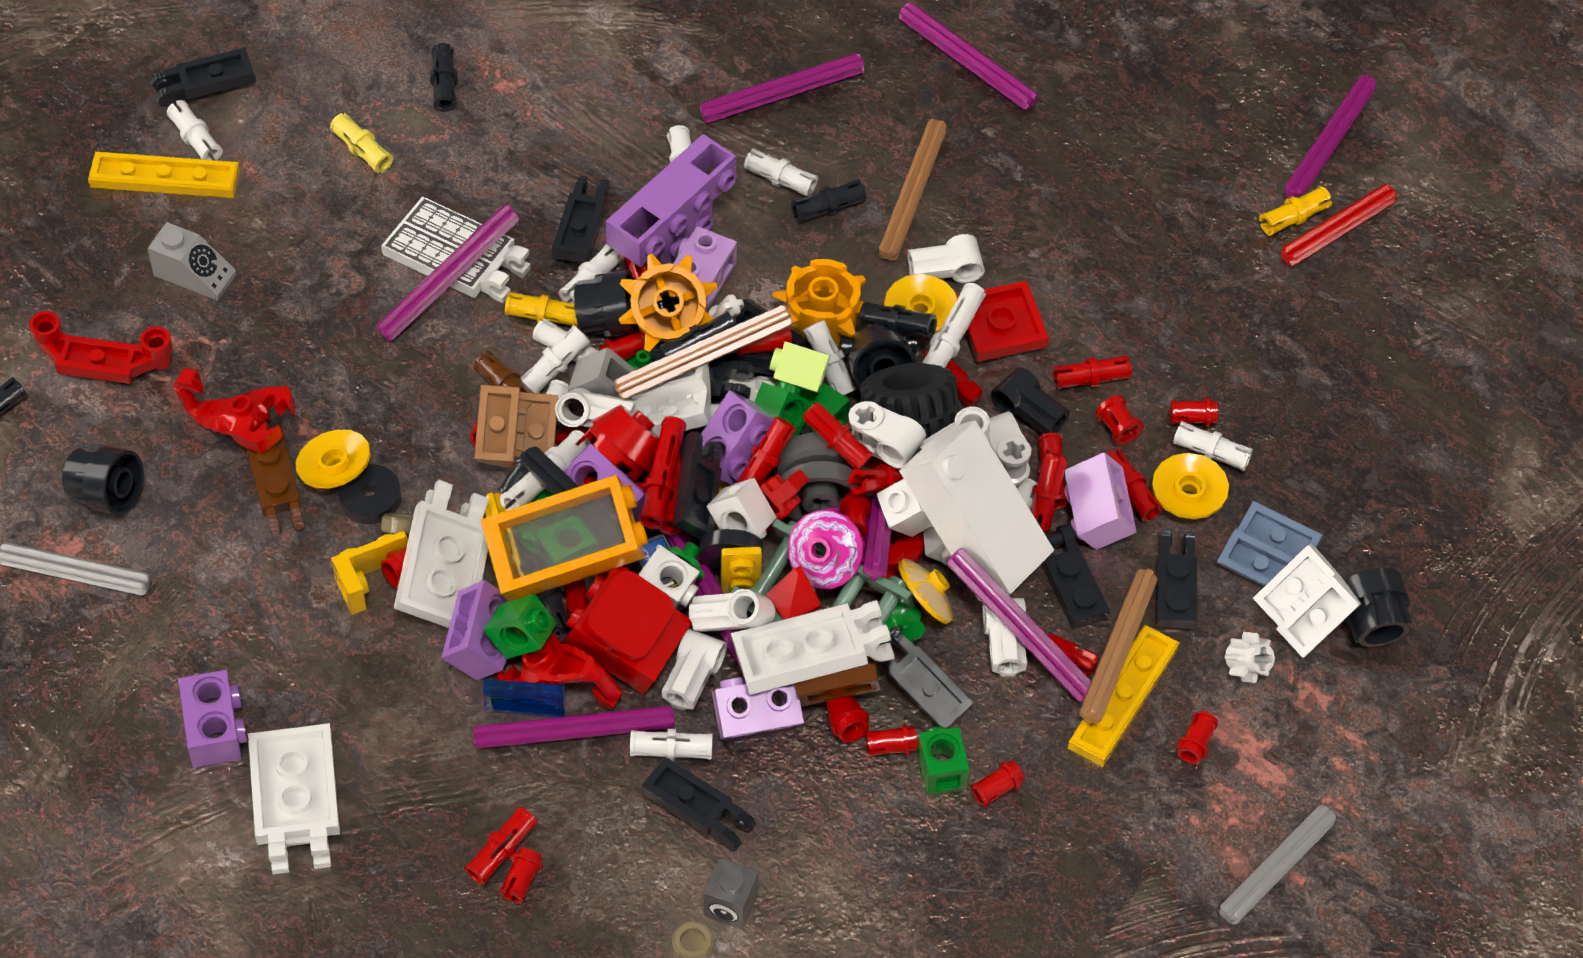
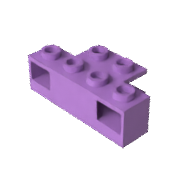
(672, 203)

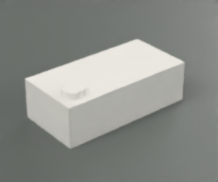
(977, 504)

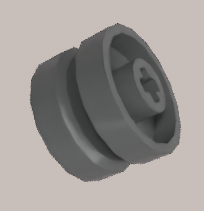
(823, 467)

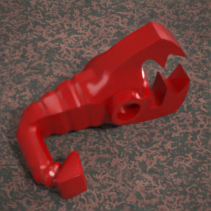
(237, 416)
(565, 664)

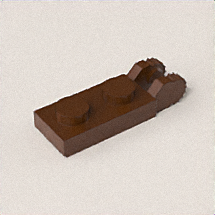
(276, 485)

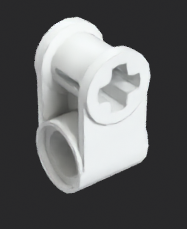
(890, 435)
(1010, 446)

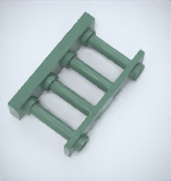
(894, 588)

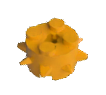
(677, 283)
(824, 293)

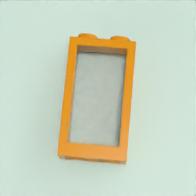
(564, 538)

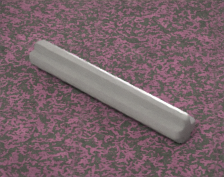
(74, 568)
(1277, 864)

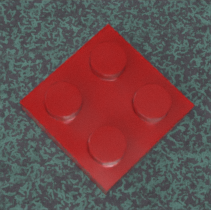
(1006, 323)

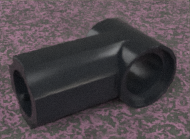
(1023, 396)

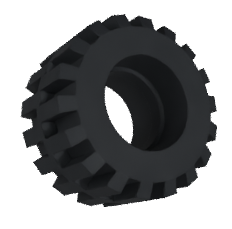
(915, 391)

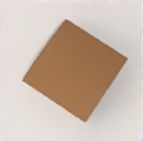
(513, 423)

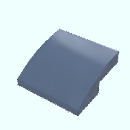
(1265, 544)

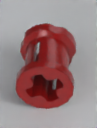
(1119, 420)

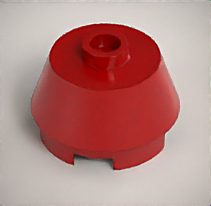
(625, 439)

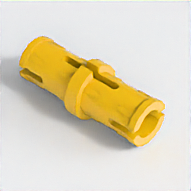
(1295, 210)
(540, 308)

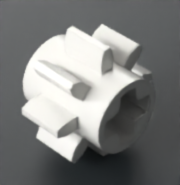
(1249, 657)

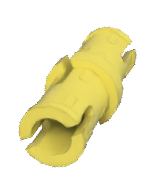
(361, 143)

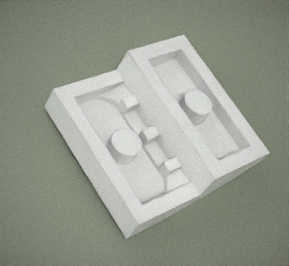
(681, 397)
(1307, 600)

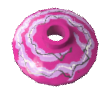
(842, 545)

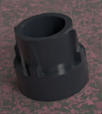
(601, 303)
(876, 344)
(104, 478)
(1383, 608)

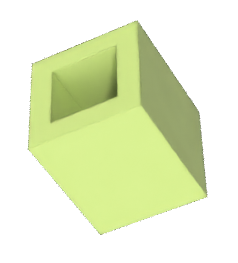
(799, 366)

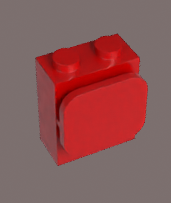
(627, 627)

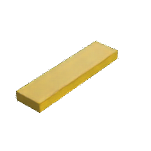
(164, 174)
(1142, 670)

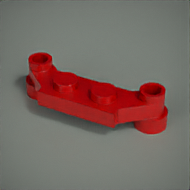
(99, 357)

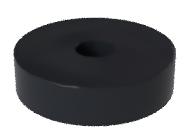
(370, 508)
(716, 540)

